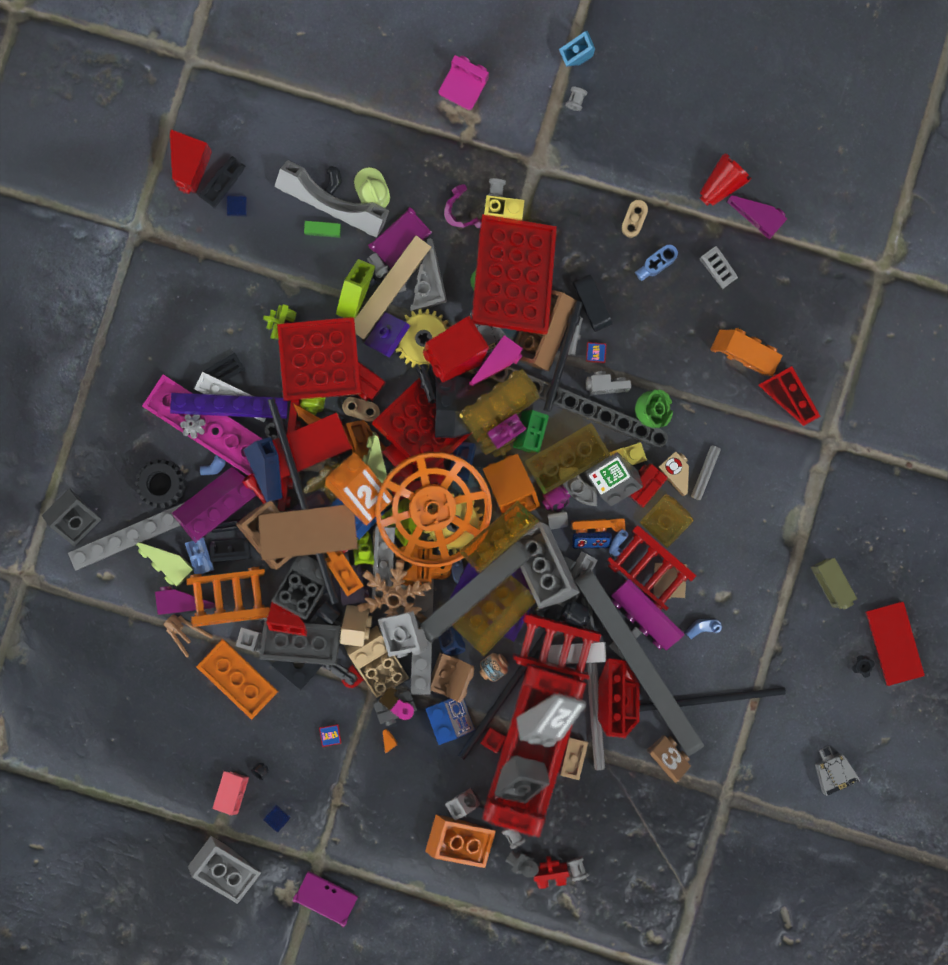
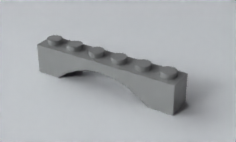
(364, 216)

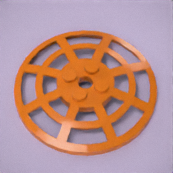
(441, 517)

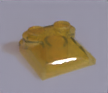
(667, 520)

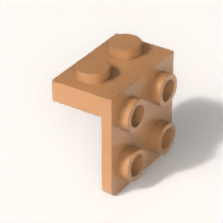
(451, 677)

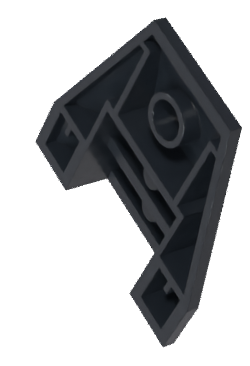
(452, 398)

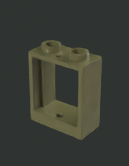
(834, 583)

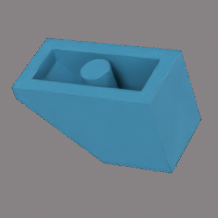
(578, 50)

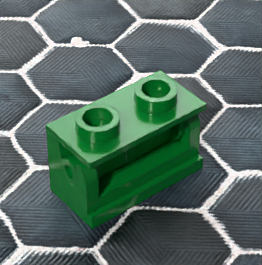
(532, 437)

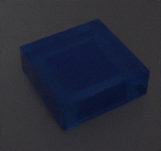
(237, 206)
(277, 818)

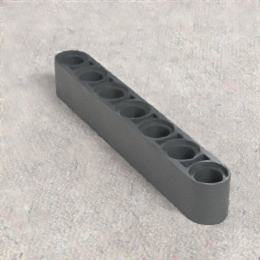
(475, 591)

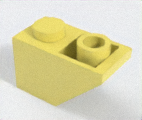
(504, 207)

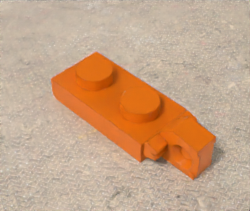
(599, 525)
(343, 572)

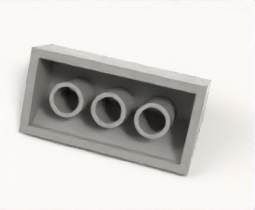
(546, 569)

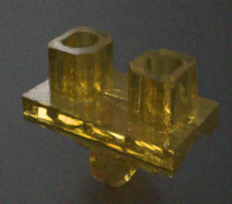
(488, 447)

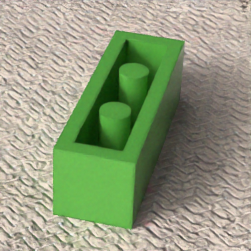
(322, 229)

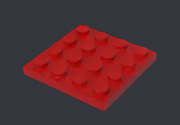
(319, 359)
(410, 426)

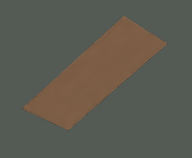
(307, 532)

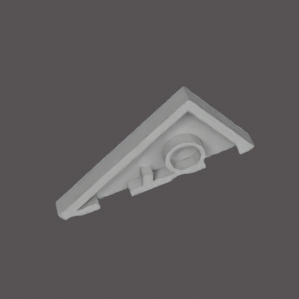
(430, 286)

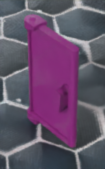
(398, 236)
(331, 902)

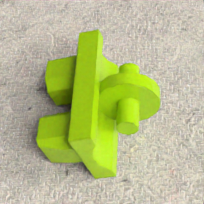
(283, 314)
(364, 553)

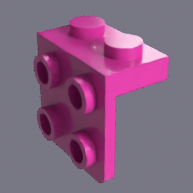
(464, 82)

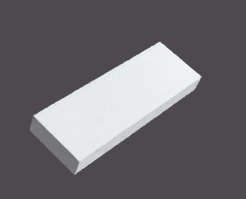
(596, 653)

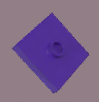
(387, 334)

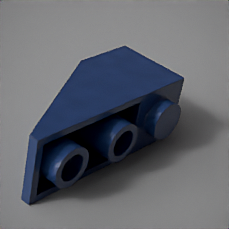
(265, 466)

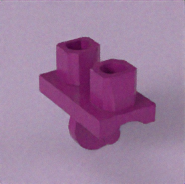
(506, 431)

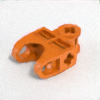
(415, 572)

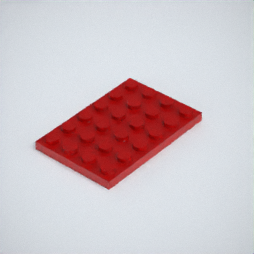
(514, 274)

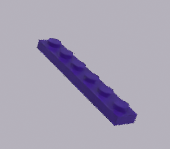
(225, 405)

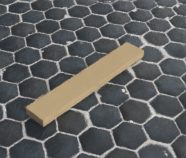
(390, 286)

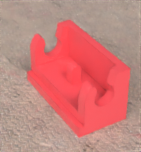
(230, 793)

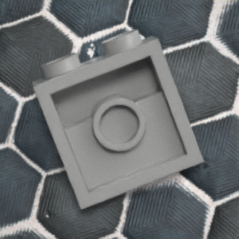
(601, 384)
(402, 634)

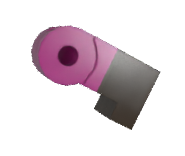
(400, 708)

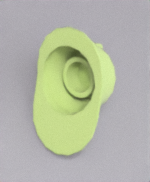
(372, 187)

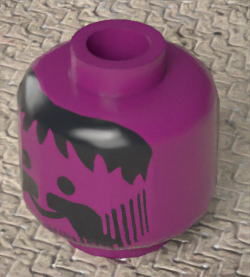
(556, 499)

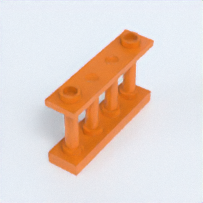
(220, 615)

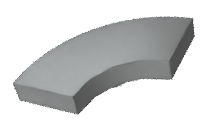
(581, 491)

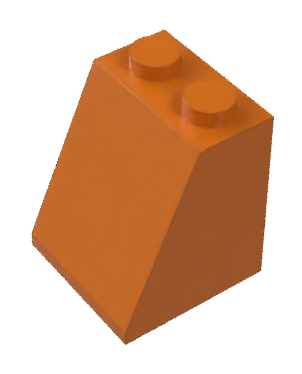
(511, 484)

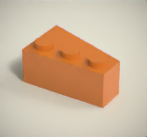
(747, 351)

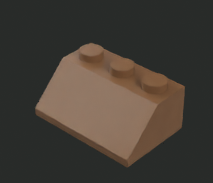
(250, 528)

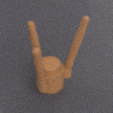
(174, 626)

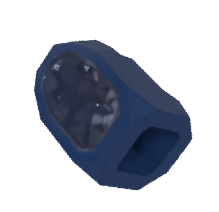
(451, 642)

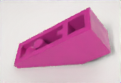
(501, 357)

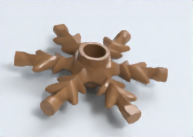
(395, 589)

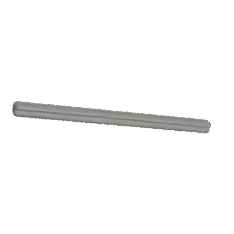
(596, 729)

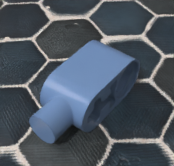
(645, 271)

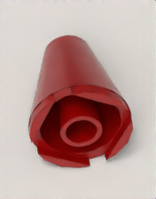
(723, 181)

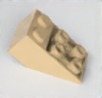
(375, 664)

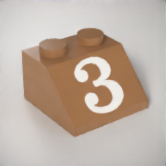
(669, 758)

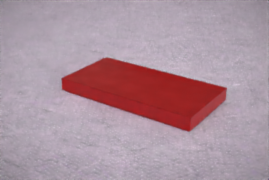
(314, 444)
(895, 643)

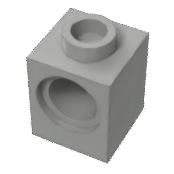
(462, 804)

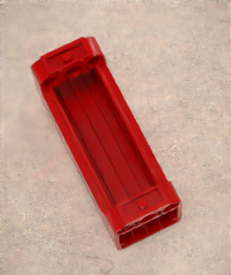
(530, 816)

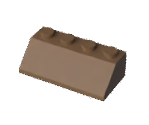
(541, 349)

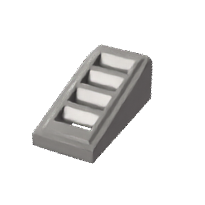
(709, 265)

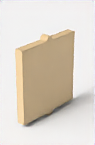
(665, 581)

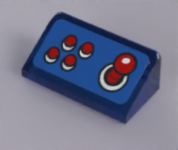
(591, 540)

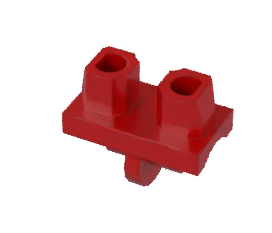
(551, 870)

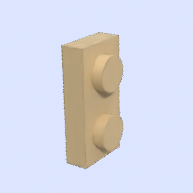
(574, 758)

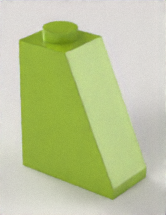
(355, 289)

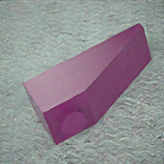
(762, 216)
(177, 601)

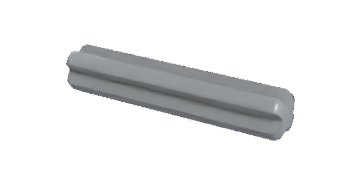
(705, 472)

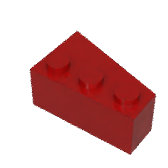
(791, 396)

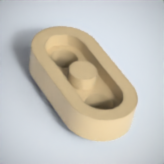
(634, 219)
(360, 410)

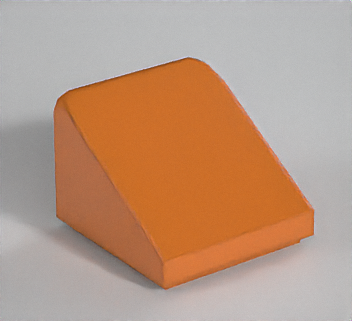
(389, 741)

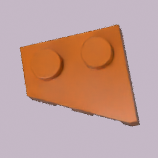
(358, 435)

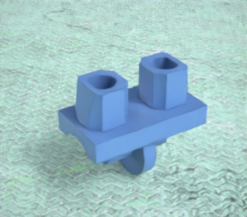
(199, 556)

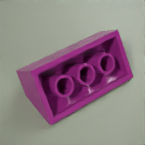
(213, 504)
(647, 615)

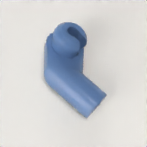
(215, 467)
(617, 541)

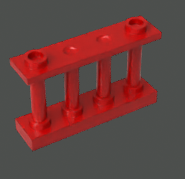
(654, 549)
(551, 627)

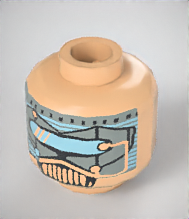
(493, 667)

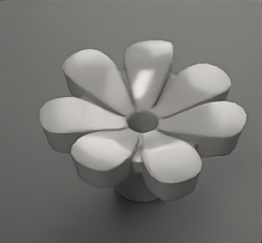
(195, 427)

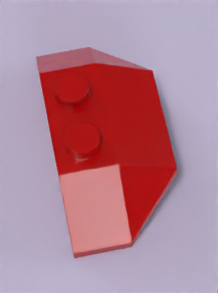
(618, 699)

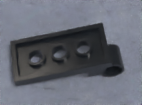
(325, 615)

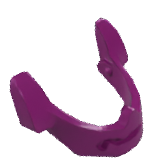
(457, 191)

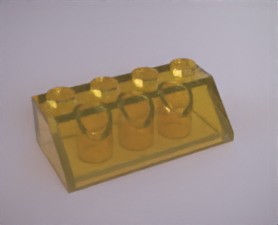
(499, 404)
(567, 458)
(498, 537)
(495, 615)

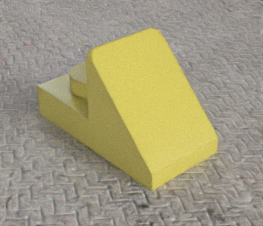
(633, 454)

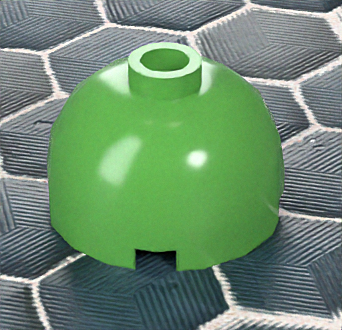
(654, 409)

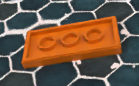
(237, 679)

